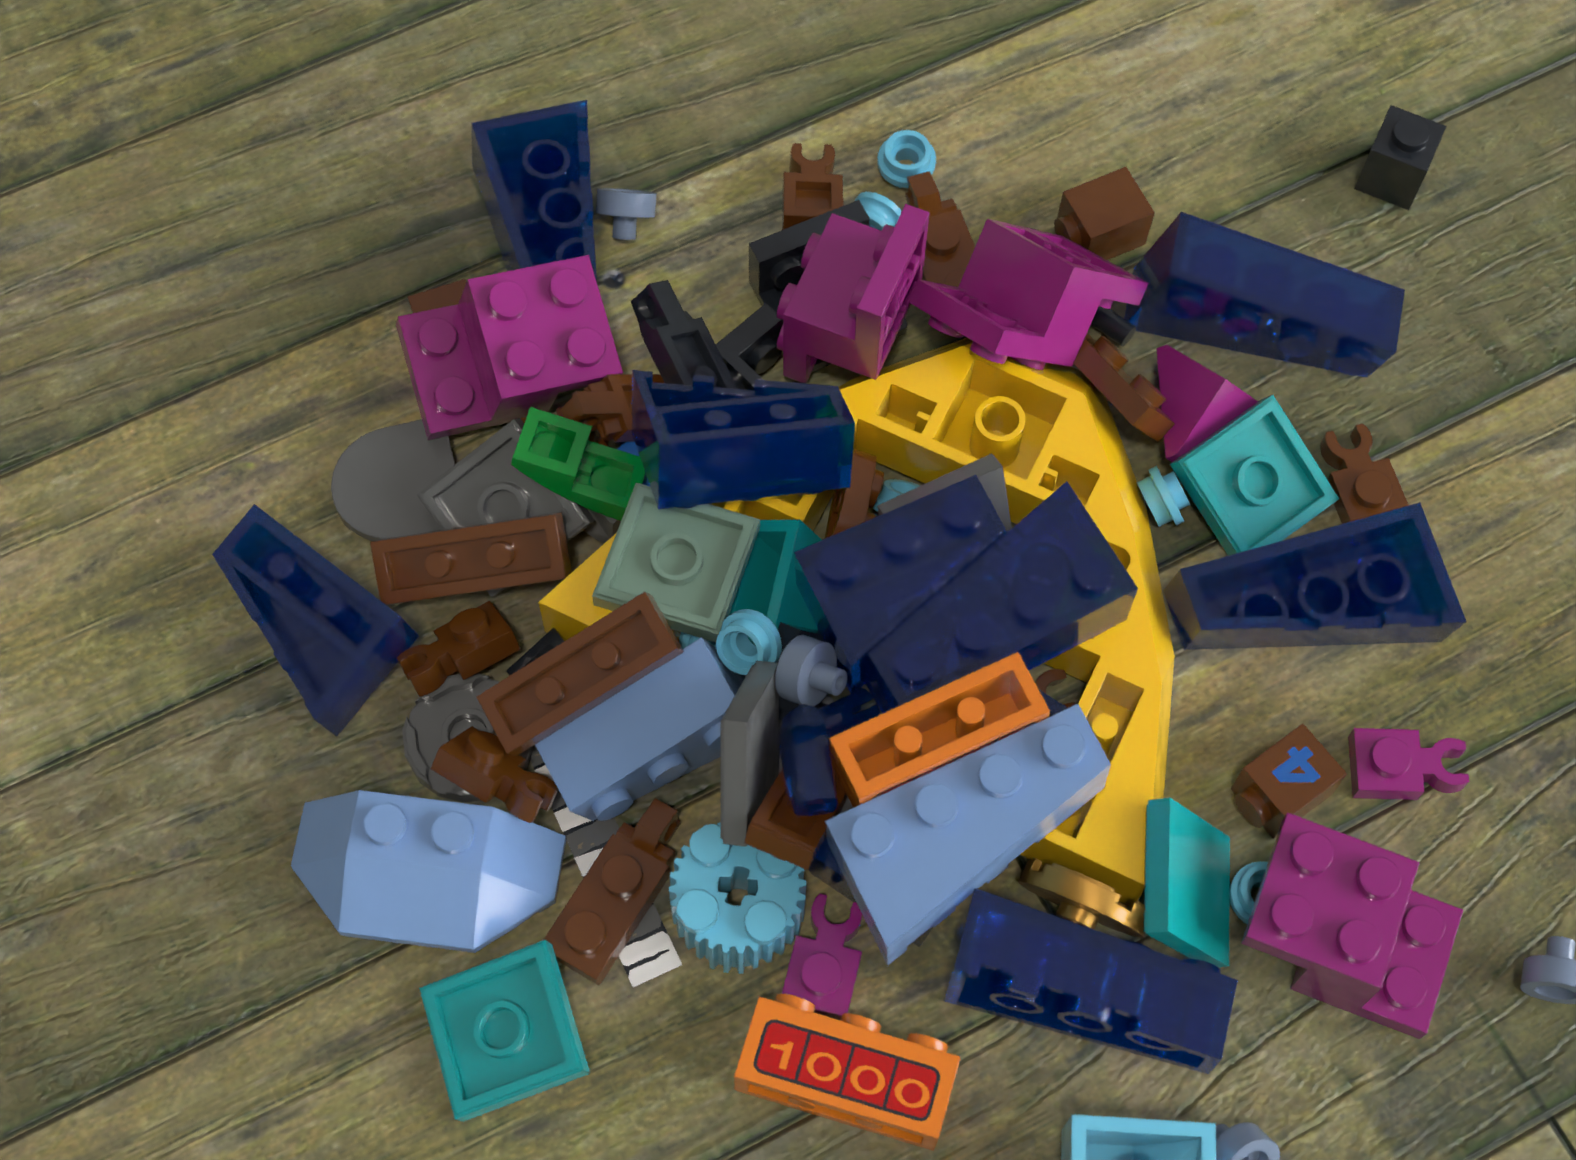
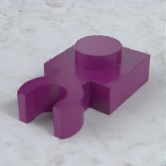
(1395, 766)
(824, 968)

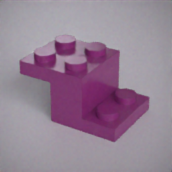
(851, 294)
(1026, 296)
(508, 346)
(1353, 925)

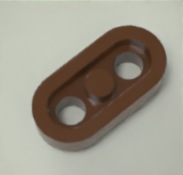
(851, 504)

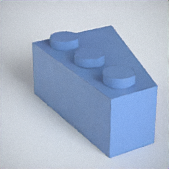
(643, 734)

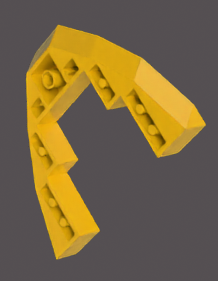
(1044, 431)

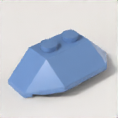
(425, 868)

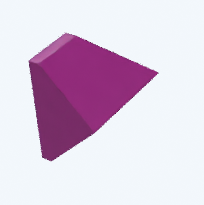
(1195, 401)

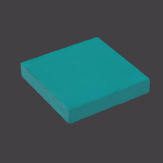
(1254, 479)
(1187, 883)
(504, 1031)

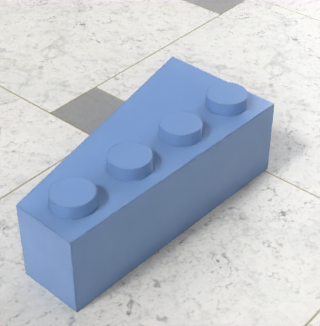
(961, 825)

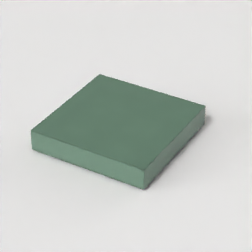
(681, 558)

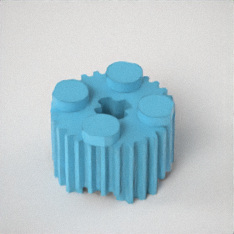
(728, 932)

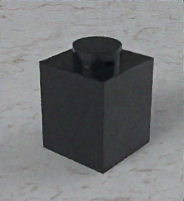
(1400, 157)

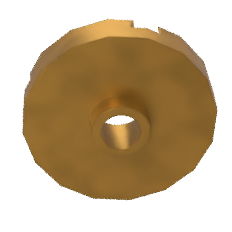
(1082, 898)

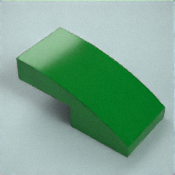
(563, 460)

